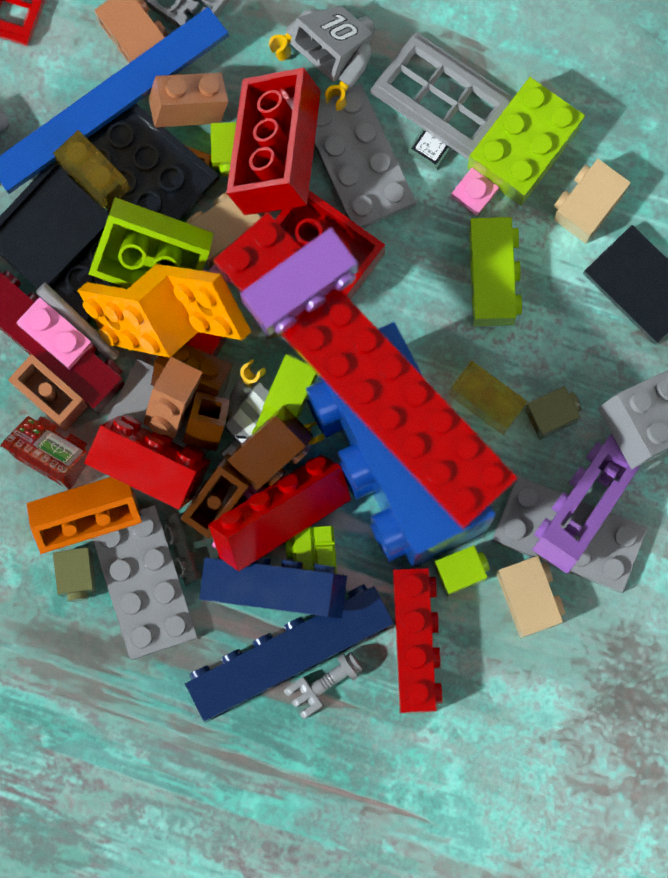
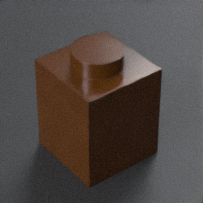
(206, 421)

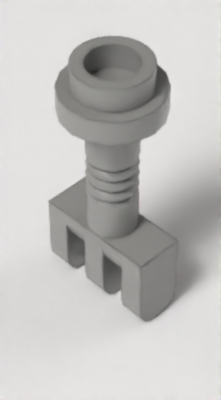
(348, 666)

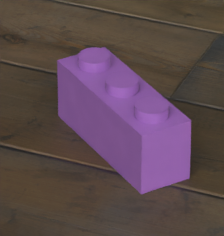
(300, 283)

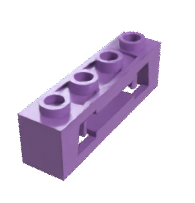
(558, 544)

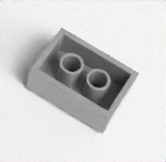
(640, 420)

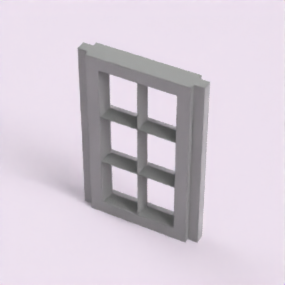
(424, 118)

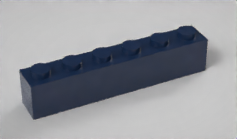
(287, 654)

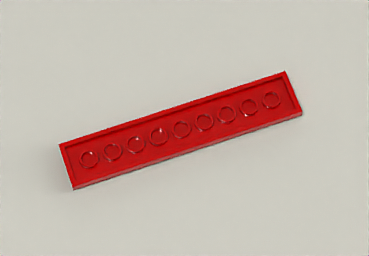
(378, 384)

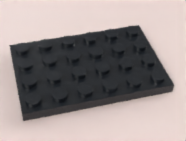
(160, 178)

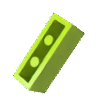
(494, 271)

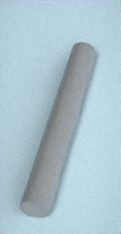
(76, 320)

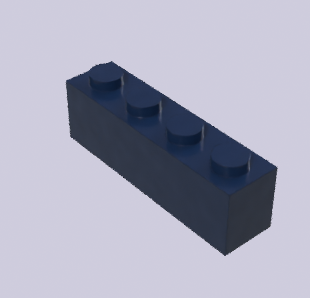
(275, 587)

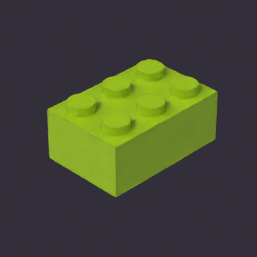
(526, 140)
(140, 238)

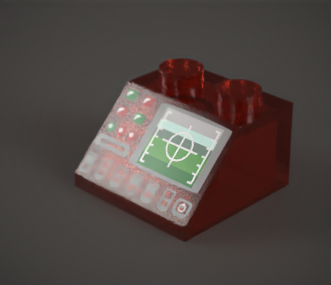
(47, 451)

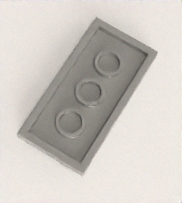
(360, 160)
(606, 558)
(145, 587)

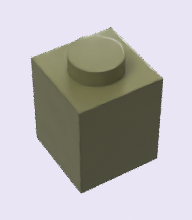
(553, 412)
(74, 574)

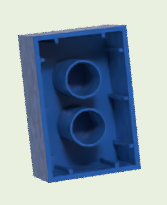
(409, 516)

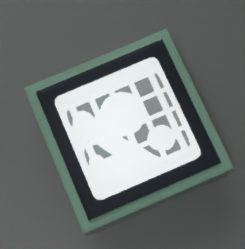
(429, 149)

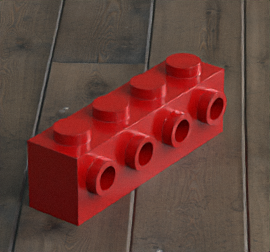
(279, 512)
(414, 641)

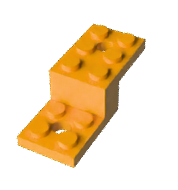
(164, 310)

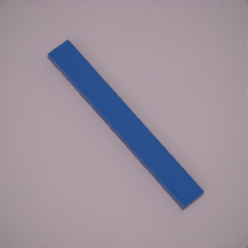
(111, 97)

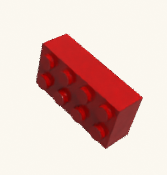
(274, 142)

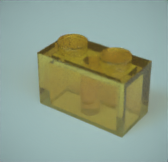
(91, 170)
(487, 397)

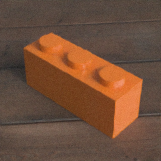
(82, 513)

